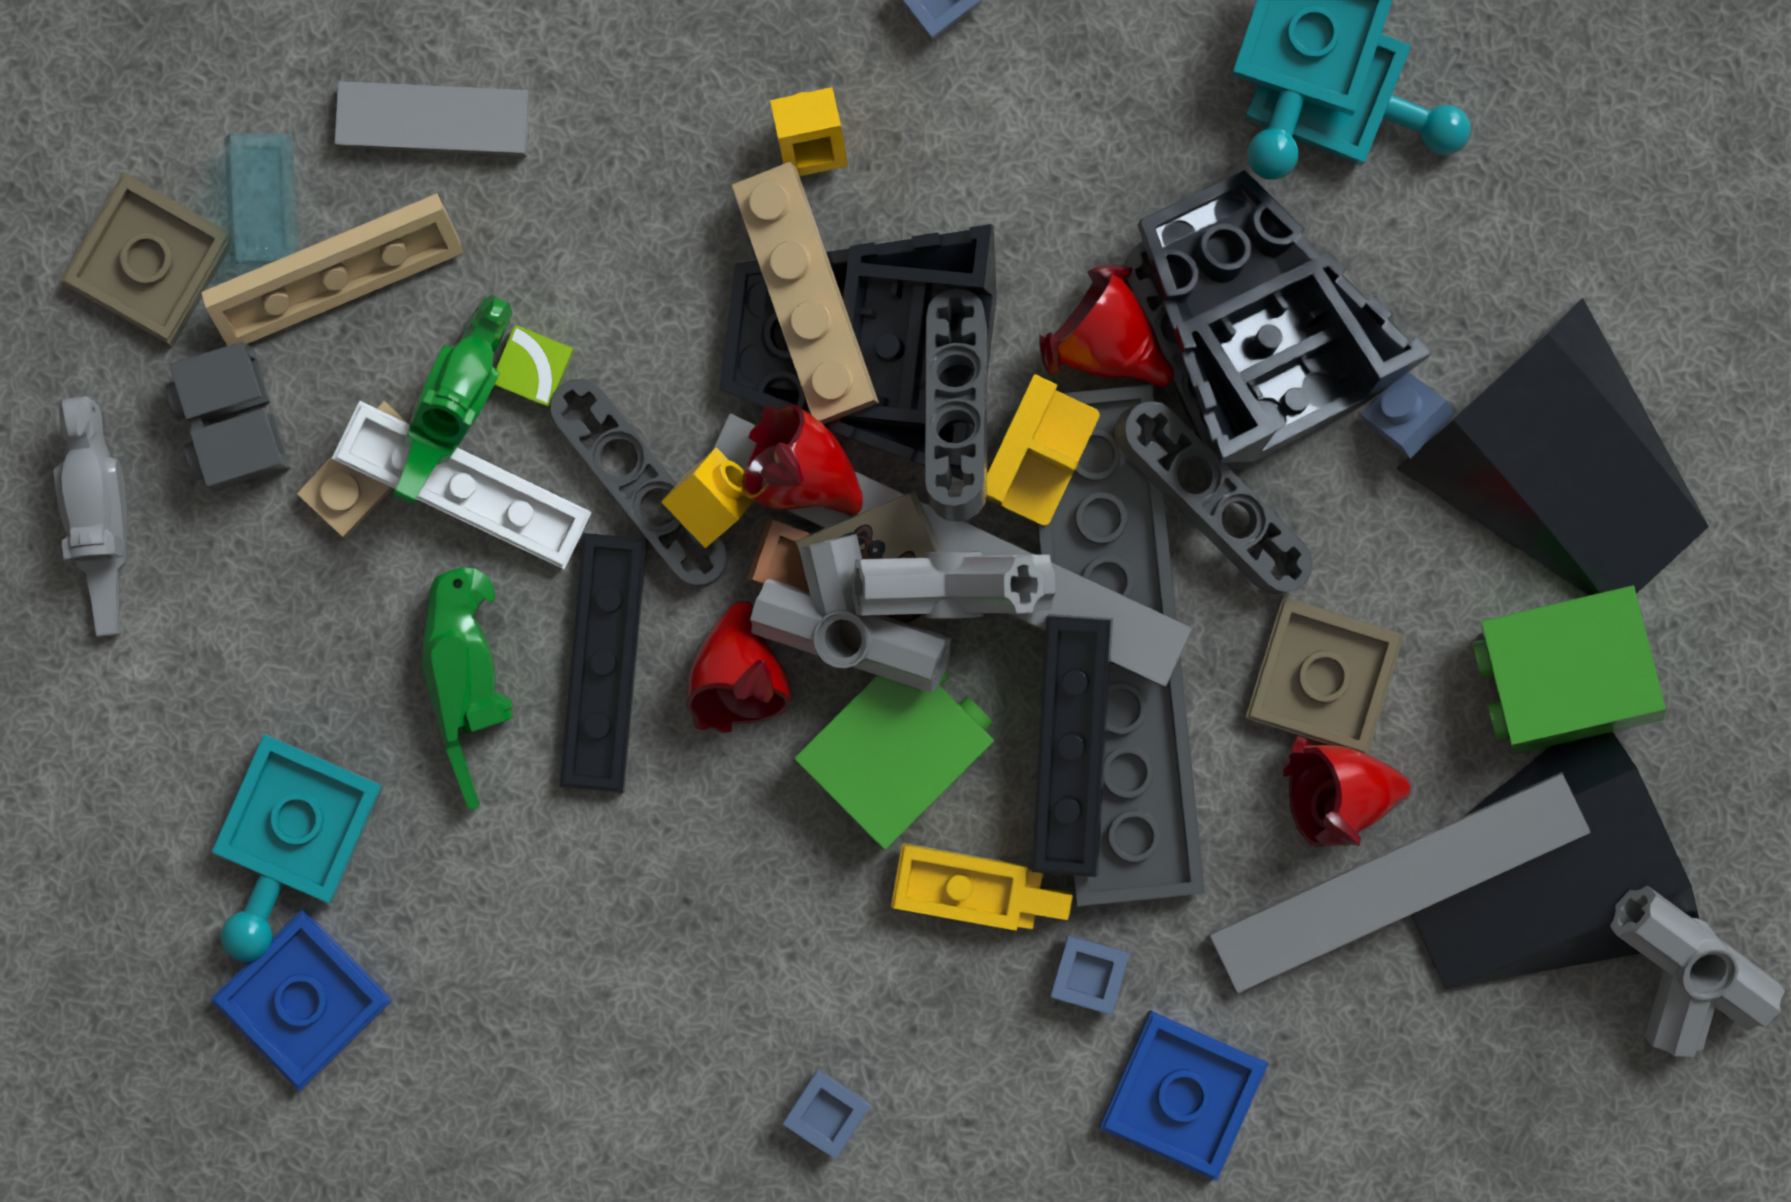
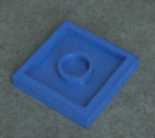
(302, 1000)
(1183, 1095)

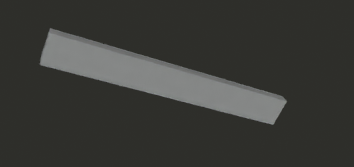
(1140, 636)

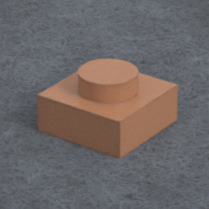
(778, 556)

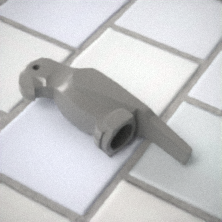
(92, 508)

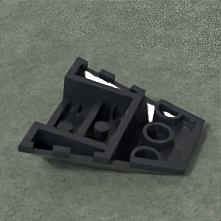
(887, 304)
(1267, 320)
(1566, 464)
(1562, 902)

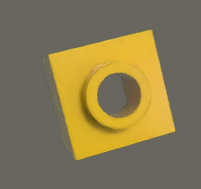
(810, 131)
(709, 497)

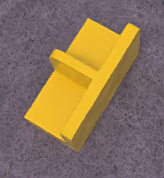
(1040, 452)

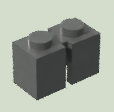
(216, 387)

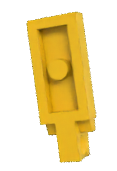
(974, 889)

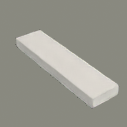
(467, 488)

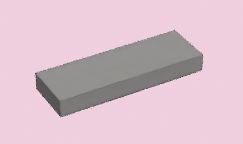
(432, 118)

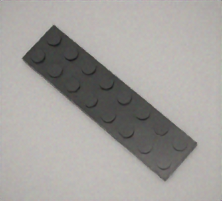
(1117, 536)

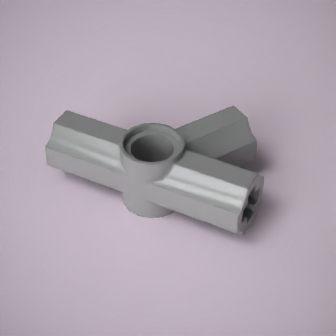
(953, 584)
(814, 618)
(1696, 974)

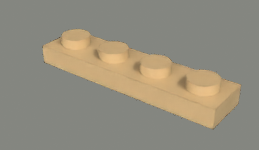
(333, 272)
(804, 293)

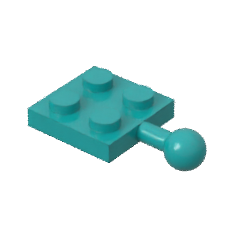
(1308, 54)
(1442, 128)
(295, 827)

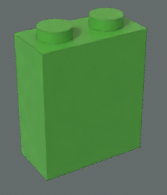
(1570, 671)
(895, 753)

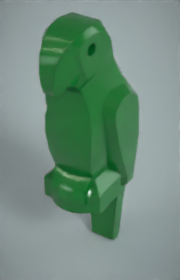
(453, 396)
(461, 666)

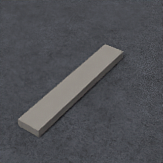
(1400, 882)

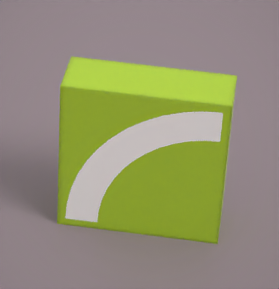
(533, 365)

